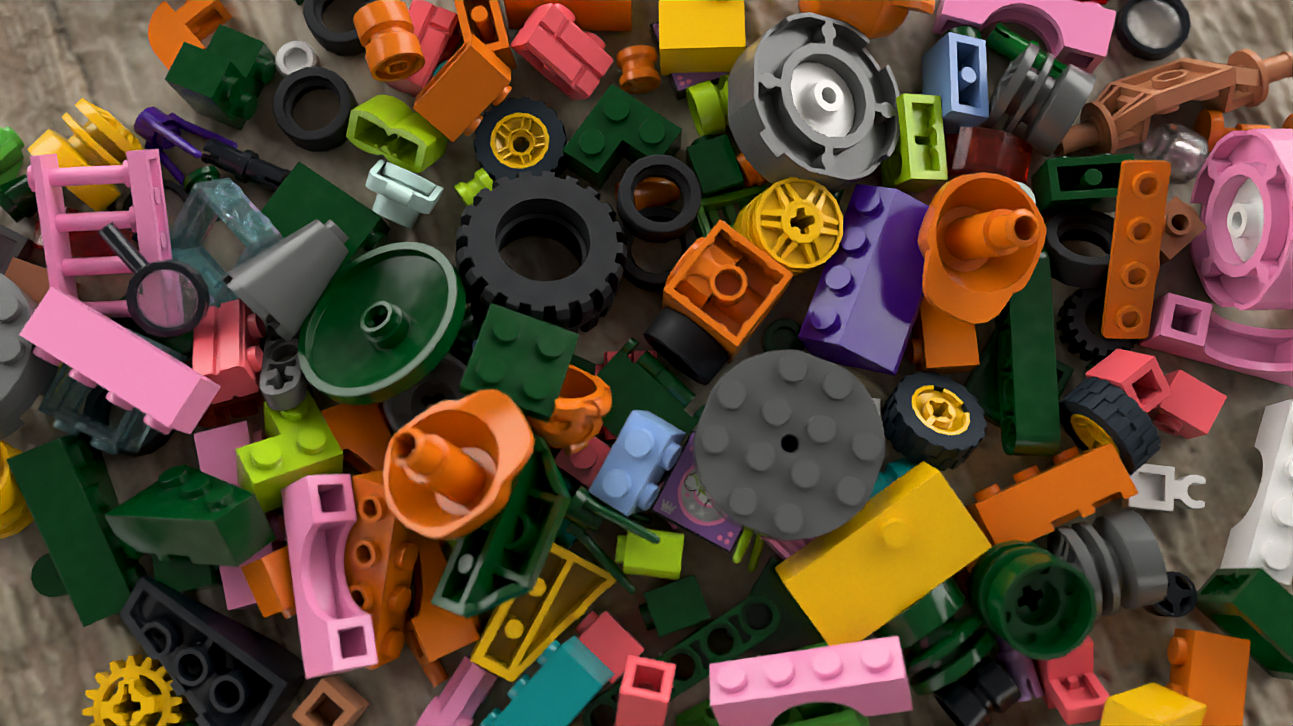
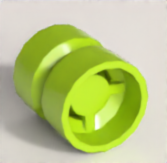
(709, 106)

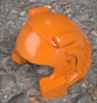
(576, 412)

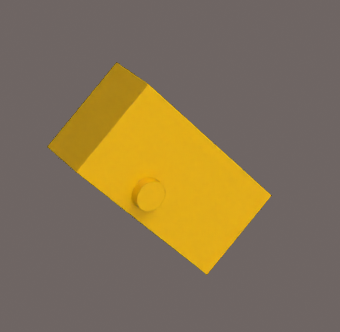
(700, 35)
(883, 557)

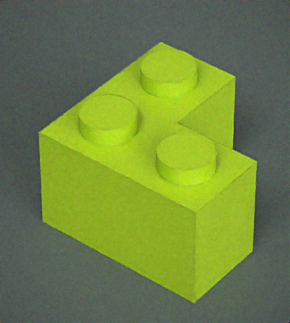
(295, 447)

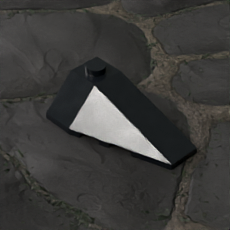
(216, 662)

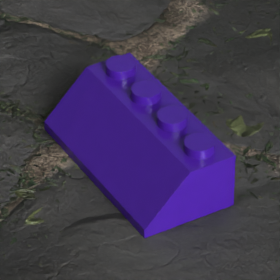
(869, 284)

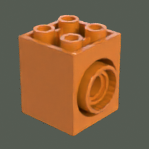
(726, 286)

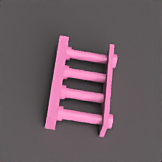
(145, 217)

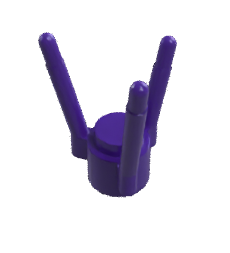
(164, 132)

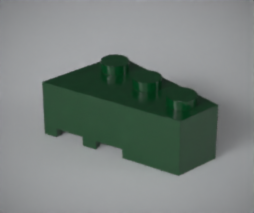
(193, 518)

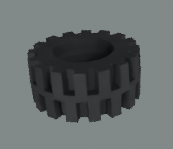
(1077, 332)

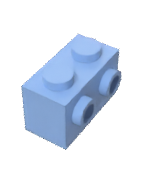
(637, 463)

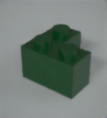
(224, 77)
(618, 129)

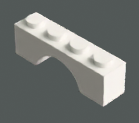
(1266, 531)

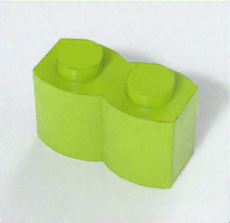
(393, 129)
(648, 559)

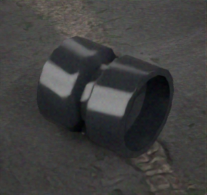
(978, 694)

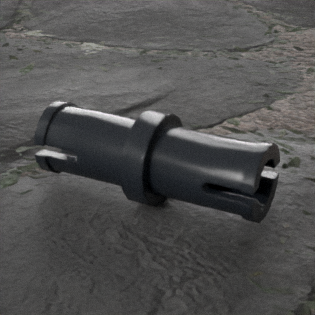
(244, 165)

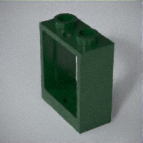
(1254, 608)

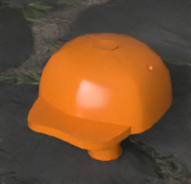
(871, 17)
(979, 245)
(456, 464)

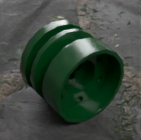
(1032, 599)
(938, 643)

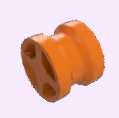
(638, 69)

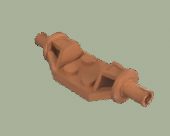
(1162, 89)

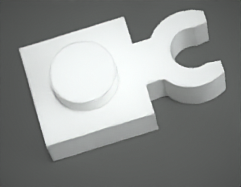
(1160, 490)

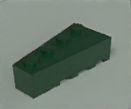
(68, 497)

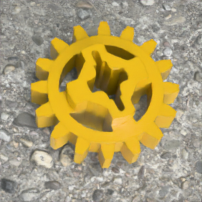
(135, 684)

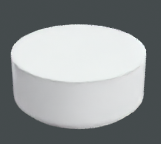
(295, 56)

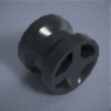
(1179, 599)

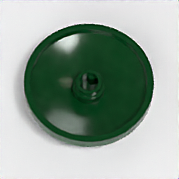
(382, 323)

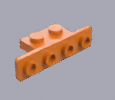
(1135, 248)

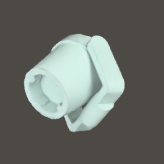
(401, 193)

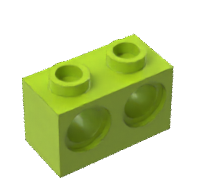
(920, 150)

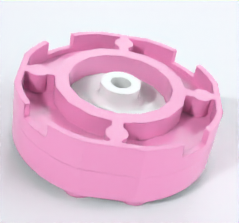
(1249, 221)

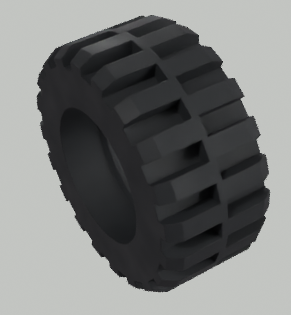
(545, 209)

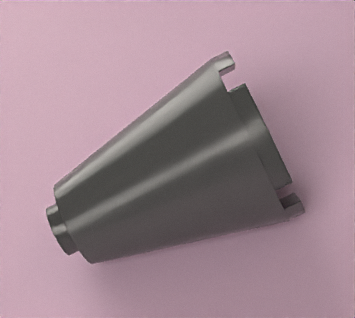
(290, 275)

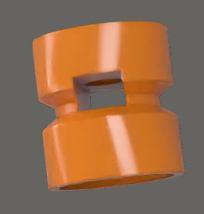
(389, 40)

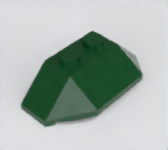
(510, 548)

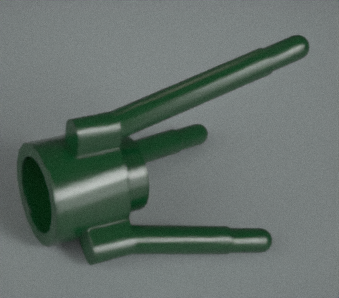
(589, 512)

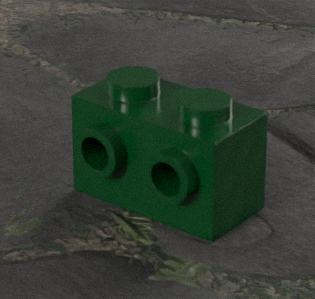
(1078, 183)

